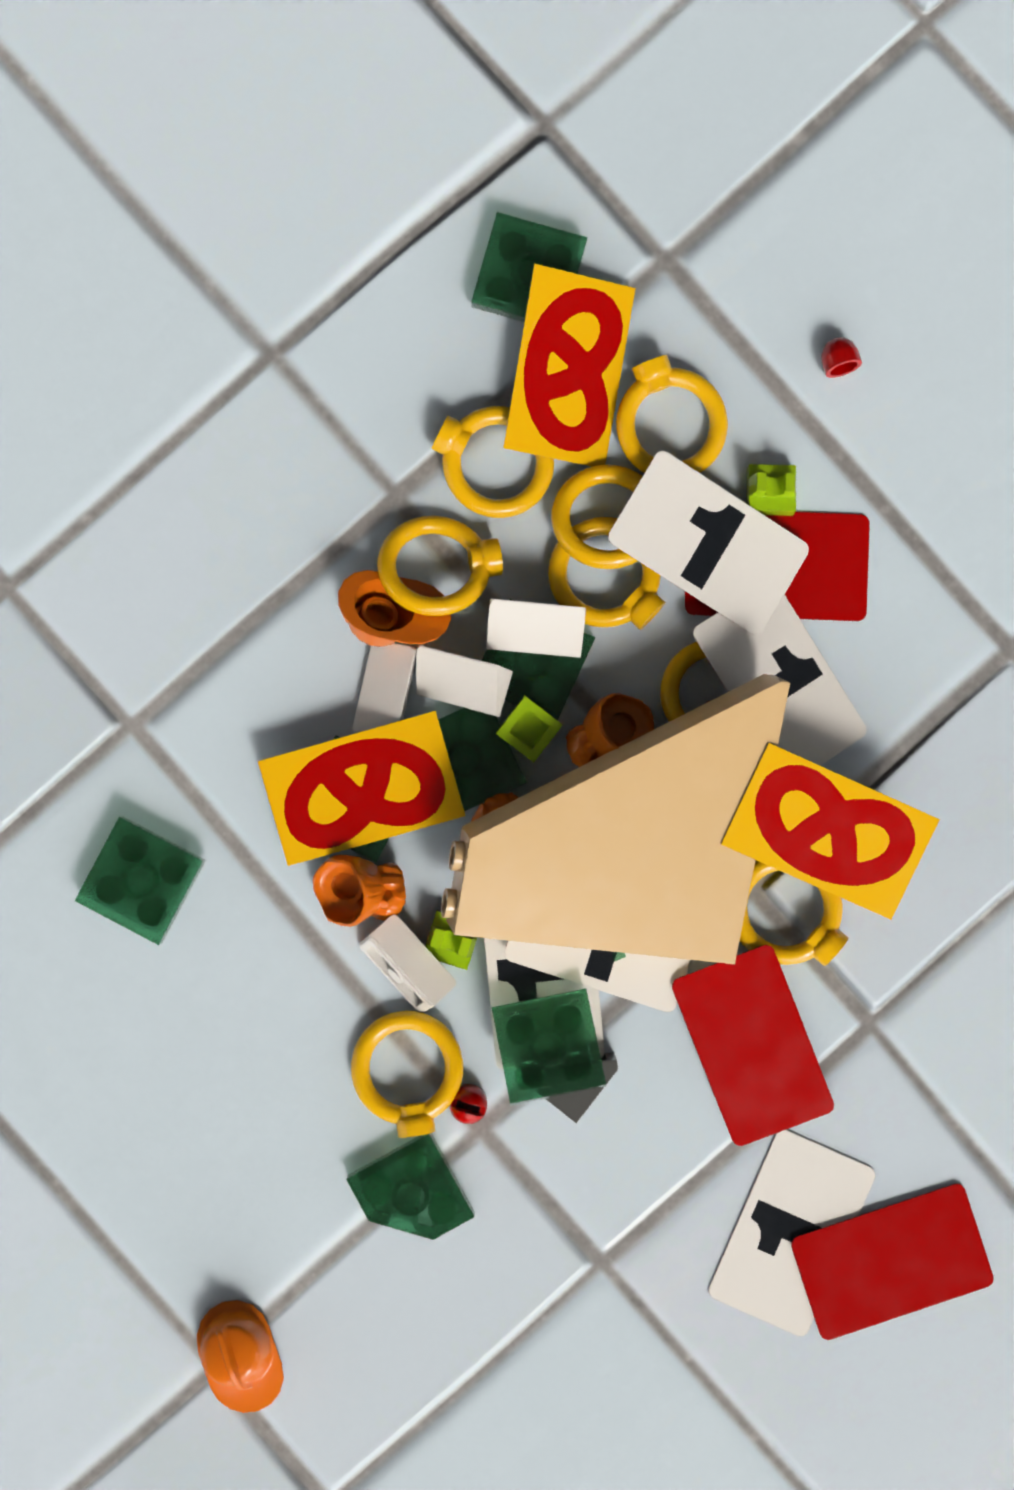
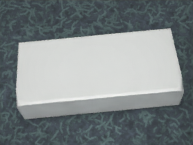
(535, 628)
(461, 680)
(385, 686)
(407, 964)

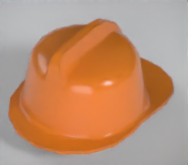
(379, 619)
(239, 1356)

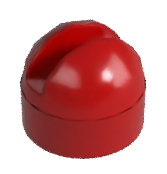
(840, 357)
(472, 1095)

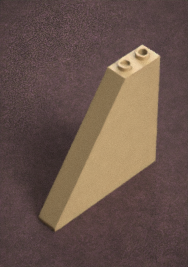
(627, 843)

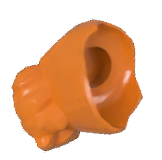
(608, 726)
(356, 888)

